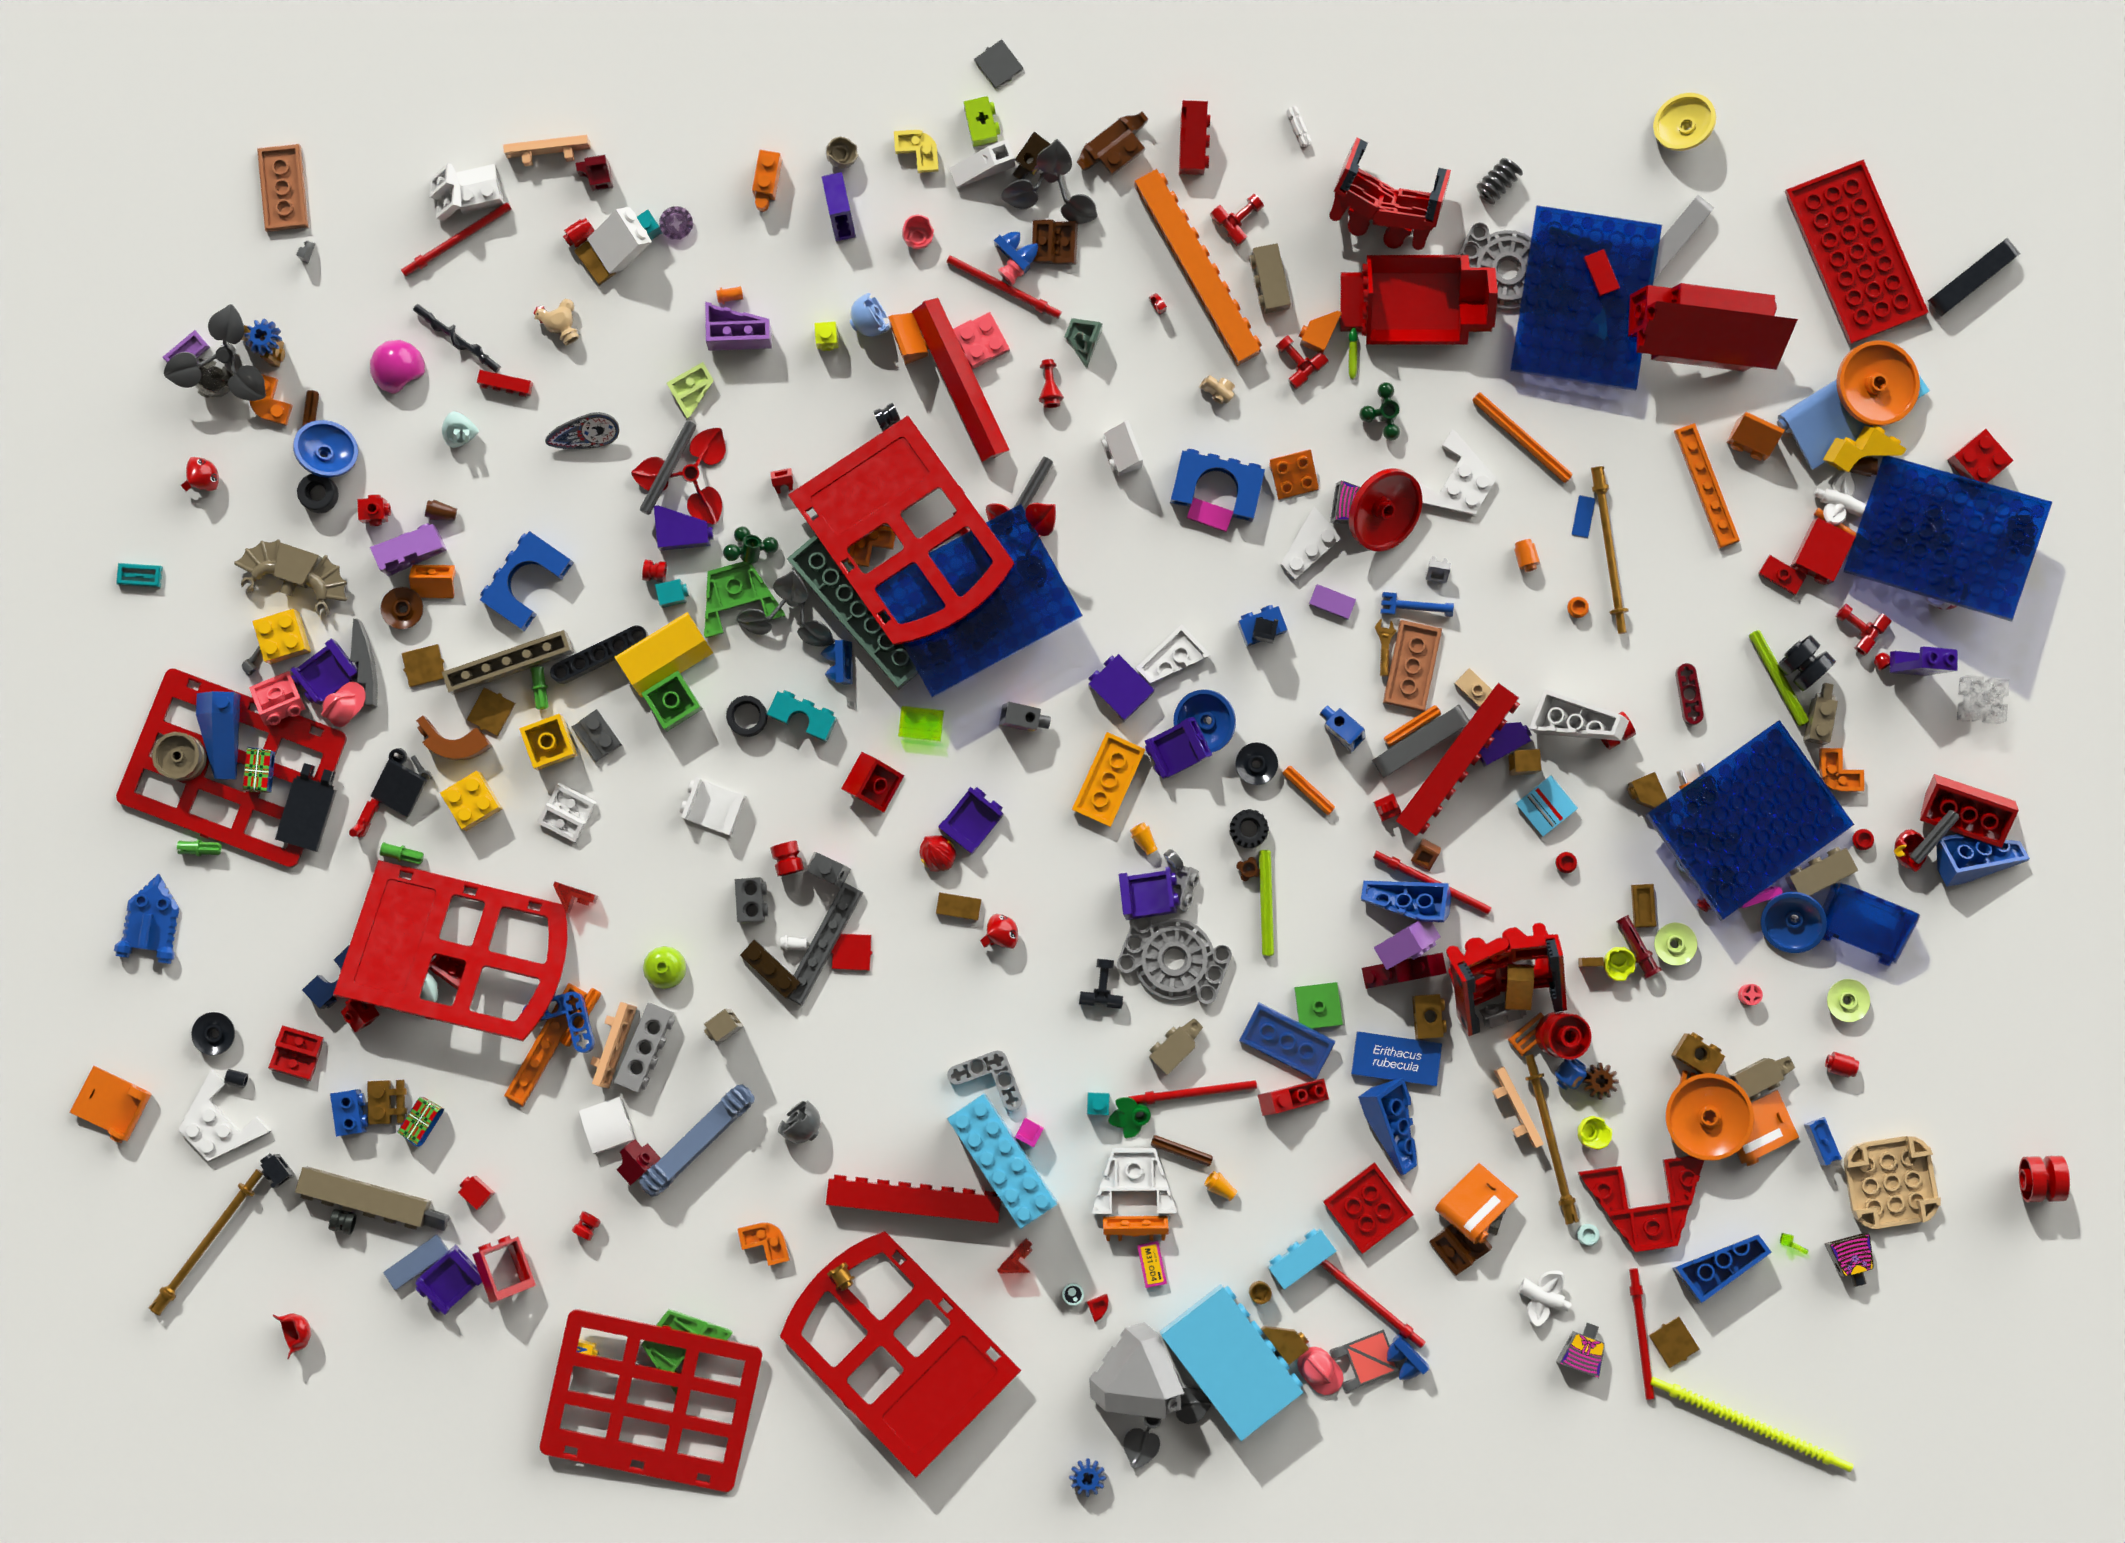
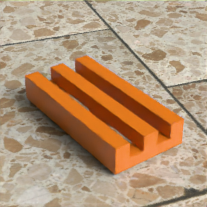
(1517, 1045)

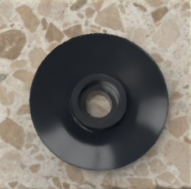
(1256, 752)
(203, 1030)

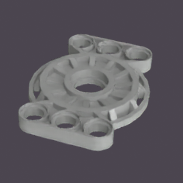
(1492, 253)
(1195, 966)

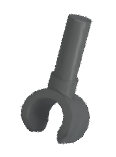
(248, 666)
(420, 768)

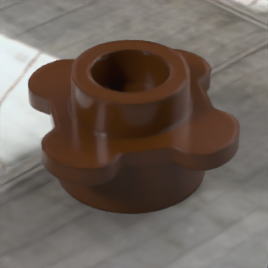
(1242, 866)

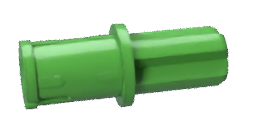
(539, 687)
(199, 848)
(401, 853)

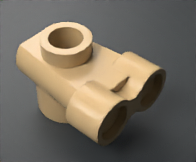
(1220, 390)

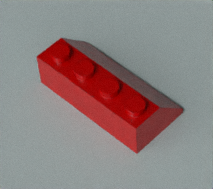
(1980, 812)

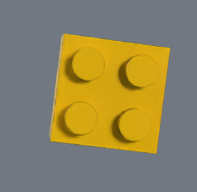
(281, 636)
(548, 742)
(471, 800)

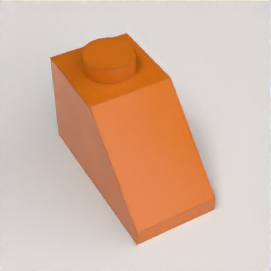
(1319, 331)

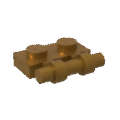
(380, 1102)

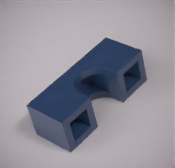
(321, 990)

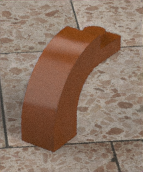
(460, 749)

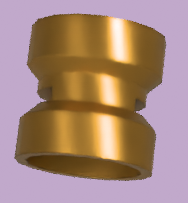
(1262, 1295)

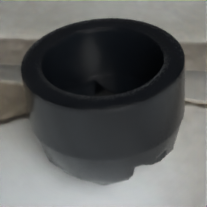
(398, 759)

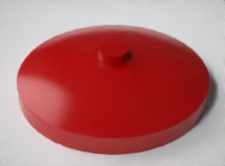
(1385, 509)

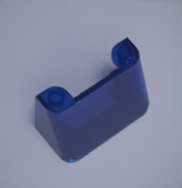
(1868, 922)

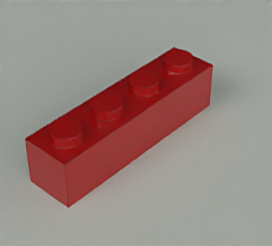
(504, 382)

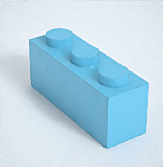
(1301, 1258)

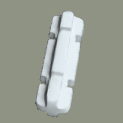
(1298, 126)

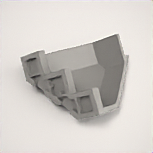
(1137, 1376)

